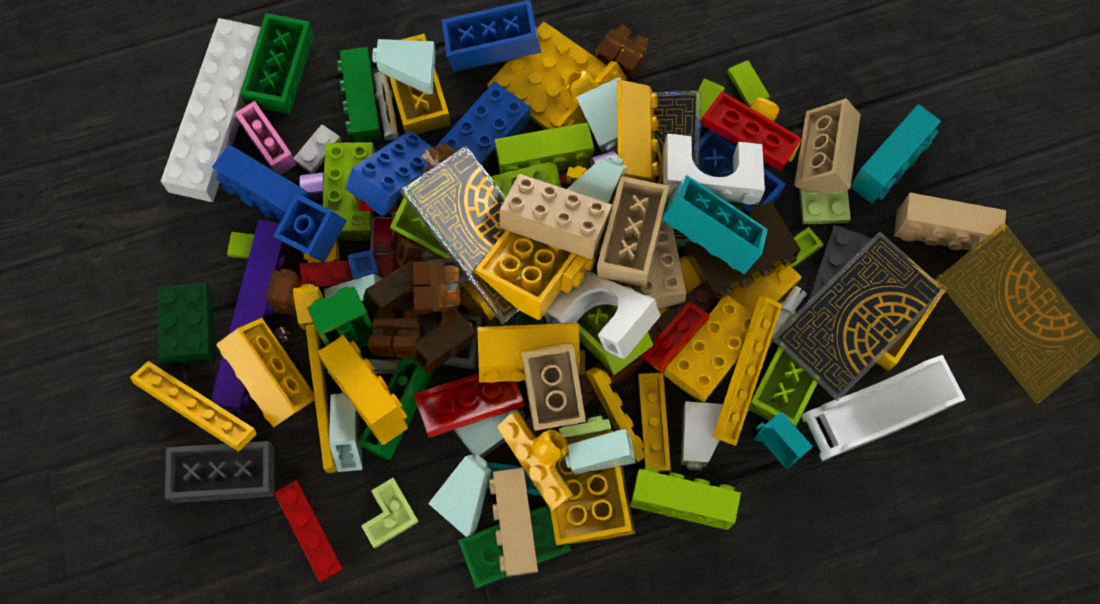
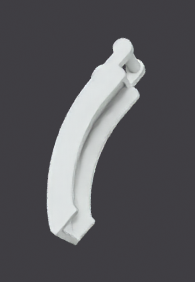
(884, 407)

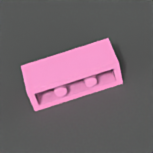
(265, 138)

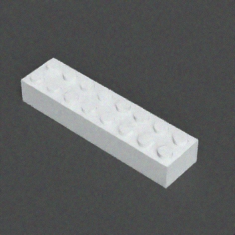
(210, 114)

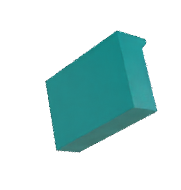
(783, 440)

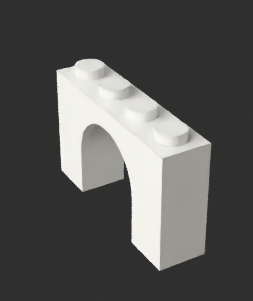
(742, 186)
(626, 328)

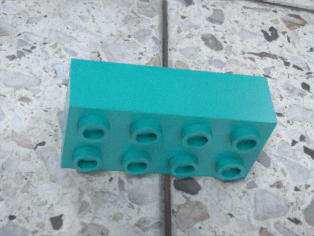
(896, 155)
(715, 225)

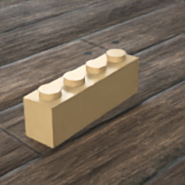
(515, 522)

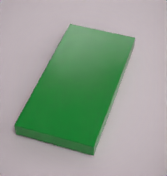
(483, 551)

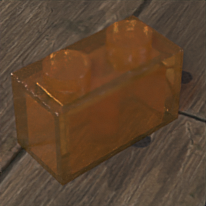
(281, 291)

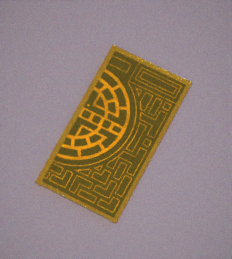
(1020, 313)

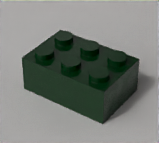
(185, 324)

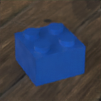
(310, 228)

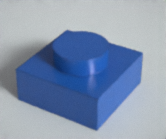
(362, 264)

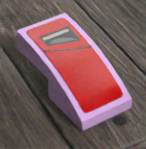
(381, 237)

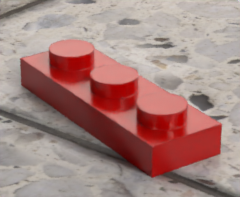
(675, 336)

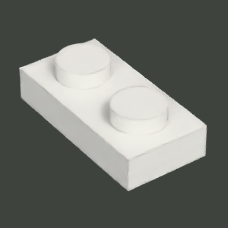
(313, 152)

